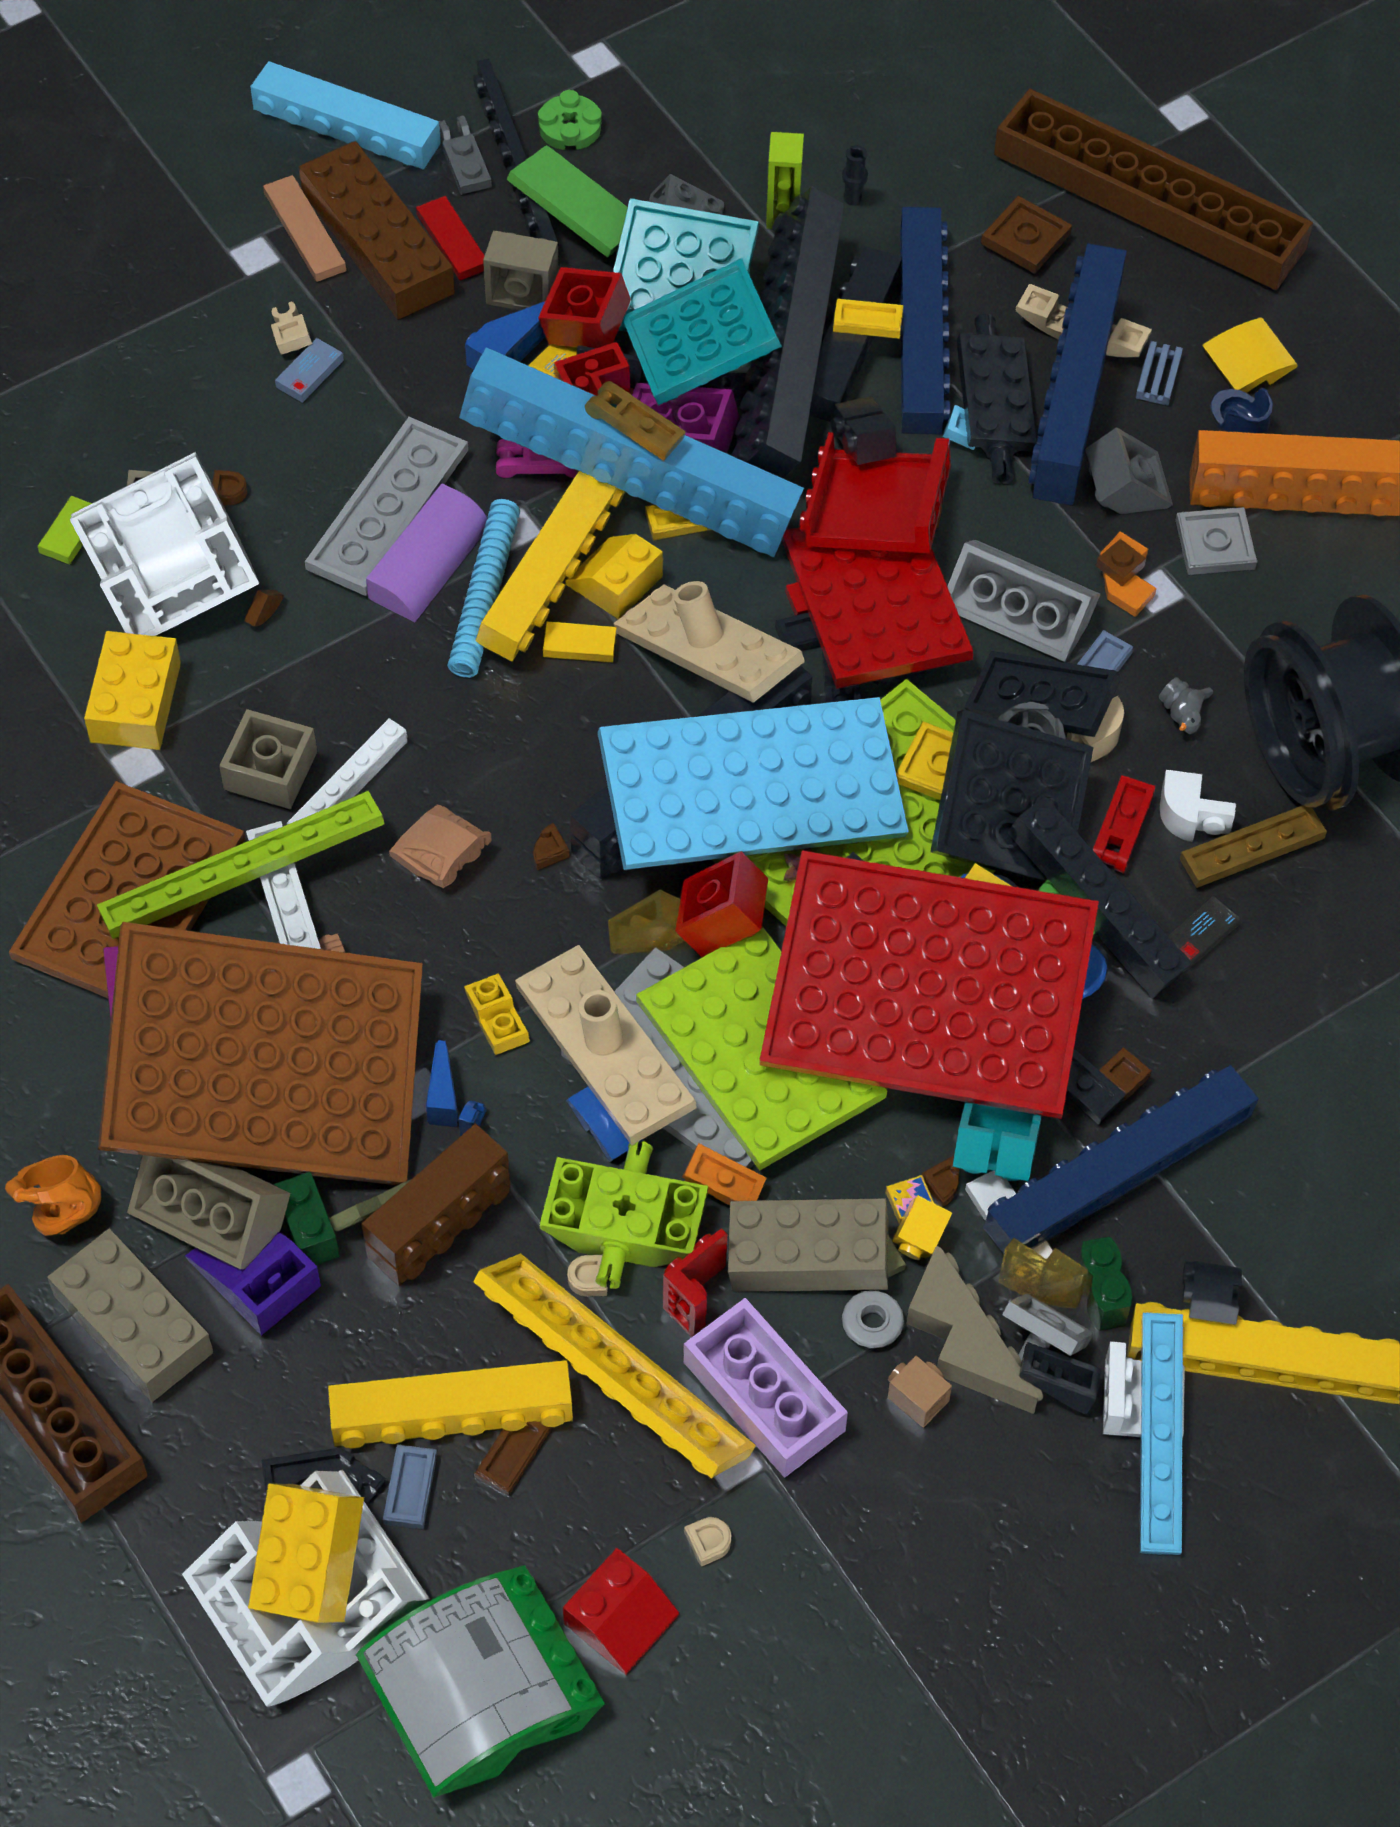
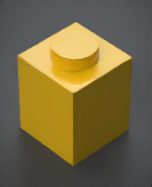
(921, 1228)

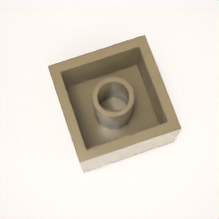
(519, 270)
(268, 758)

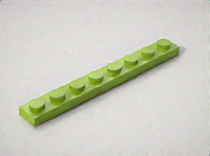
(242, 863)

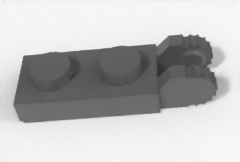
(464, 158)

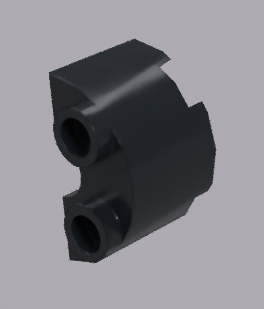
(1211, 1291)

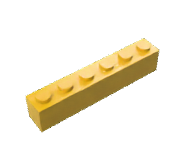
(450, 1404)

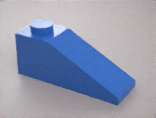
(509, 335)

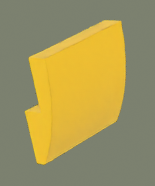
(1249, 355)

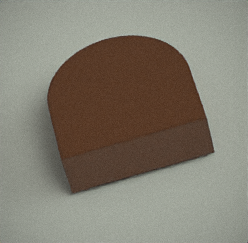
(229, 486)

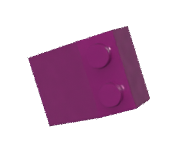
(702, 413)

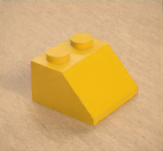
(619, 573)

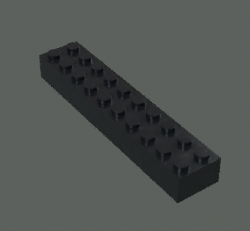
(796, 303)

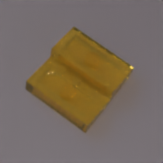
(1051, 1280)

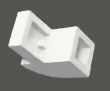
(1185, 811)

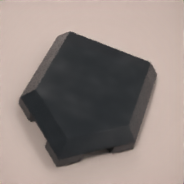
(298, 1467)

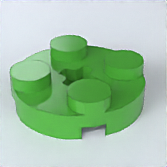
(569, 107)

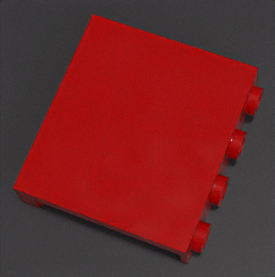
(876, 503)

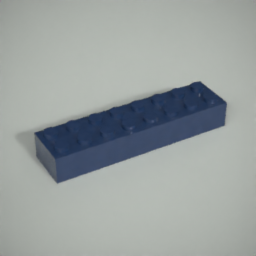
(1076, 374)

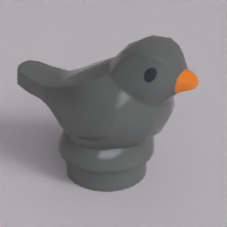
(1184, 703)

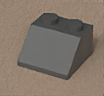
(1127, 474)

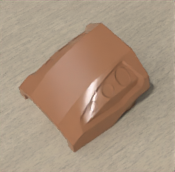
(439, 846)

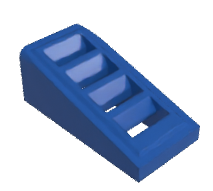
(441, 1098)

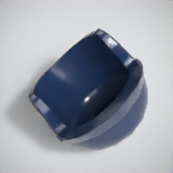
(1241, 412)

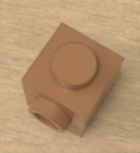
(919, 1390)

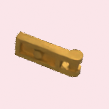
(635, 420)

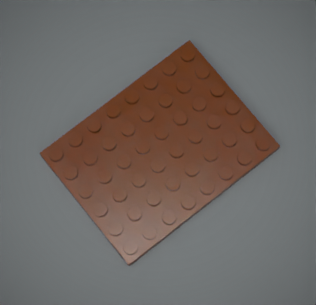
(261, 1055)

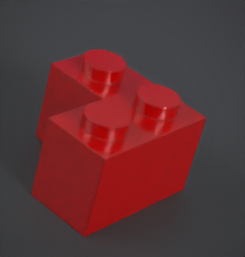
(594, 368)

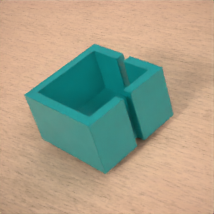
(997, 1141)

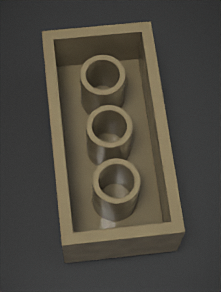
(808, 1245)
(130, 1315)

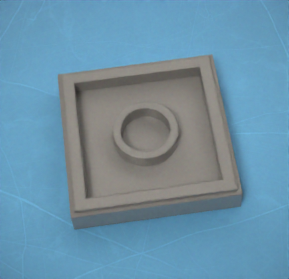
(1216, 541)

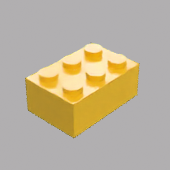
(132, 690)
(306, 1553)

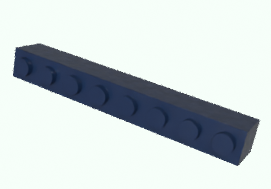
(922, 321)
(1121, 1161)

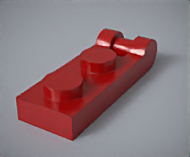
(1124, 821)

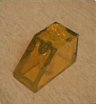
(646, 925)

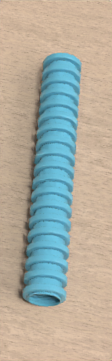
(483, 586)

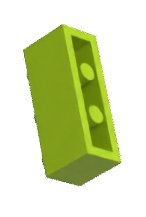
(783, 173)

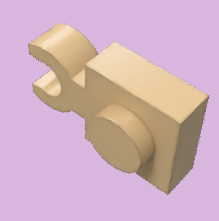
(290, 330)

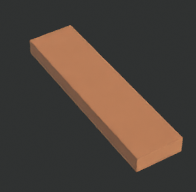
(304, 228)

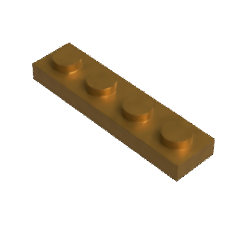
(1252, 845)

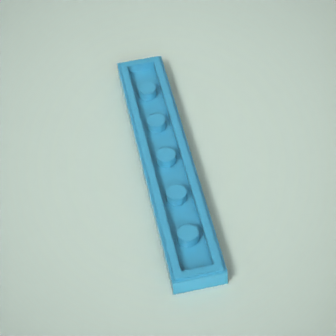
(1161, 1434)

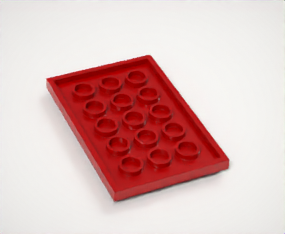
(877, 610)

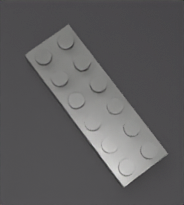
(386, 503)

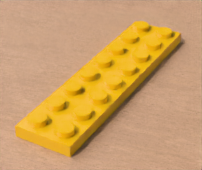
(615, 1365)

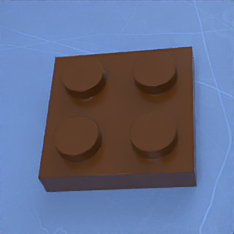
(1026, 234)

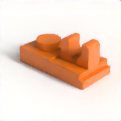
(723, 1176)

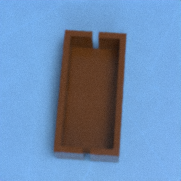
(437, 1205)

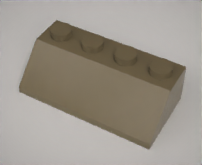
(209, 1206)

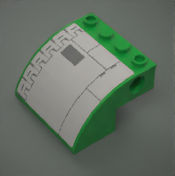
(479, 1679)

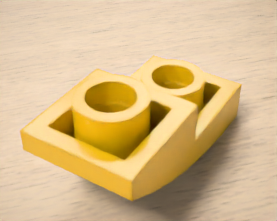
(497, 1014)

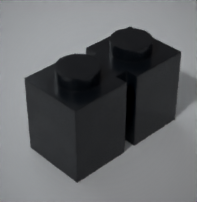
(864, 430)

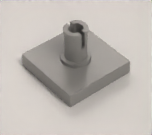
(1046, 1326)

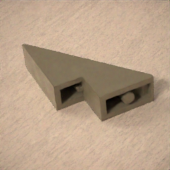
(973, 1345)

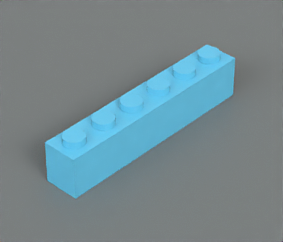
(345, 115)

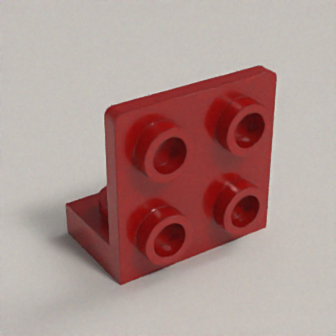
(683, 1281)

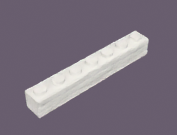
(357, 770)

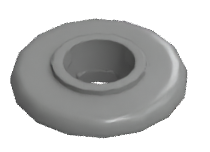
(877, 1303)

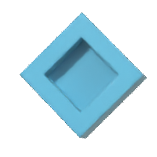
(956, 427)

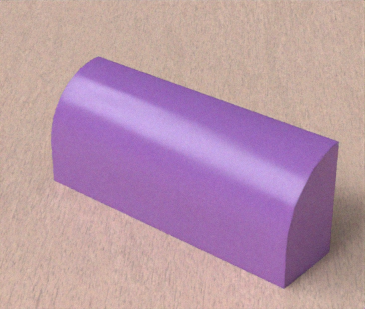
(426, 553)

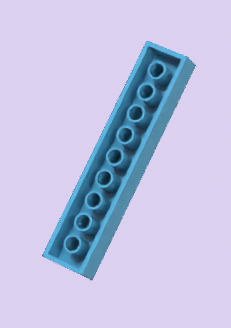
(690, 482)

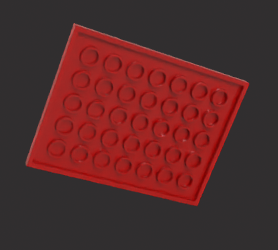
(930, 984)

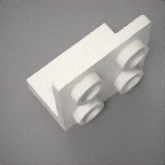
(1123, 1393)

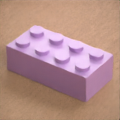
(765, 1387)

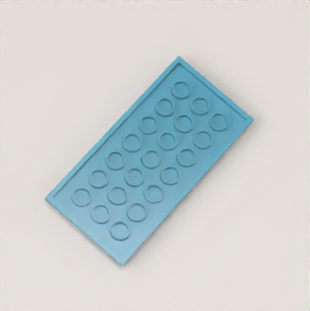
(751, 782)

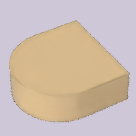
(582, 1276)
(709, 1539)

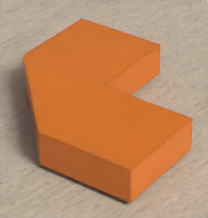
(1134, 593)

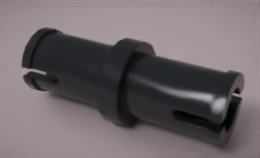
(855, 175)

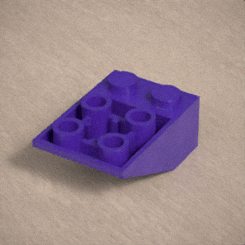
(268, 1286)

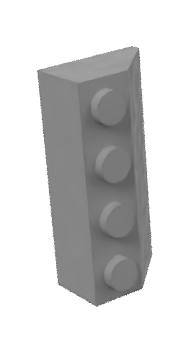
(1020, 599)

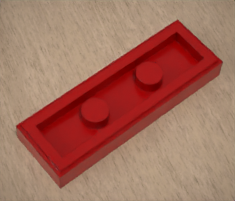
(451, 237)

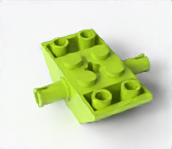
(588, 1210)

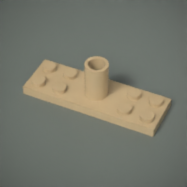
(708, 642)
(605, 1044)

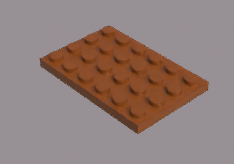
(122, 848)

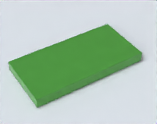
(572, 198)

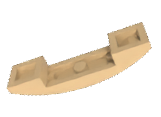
(1044, 312)

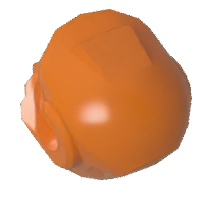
(64, 1195)

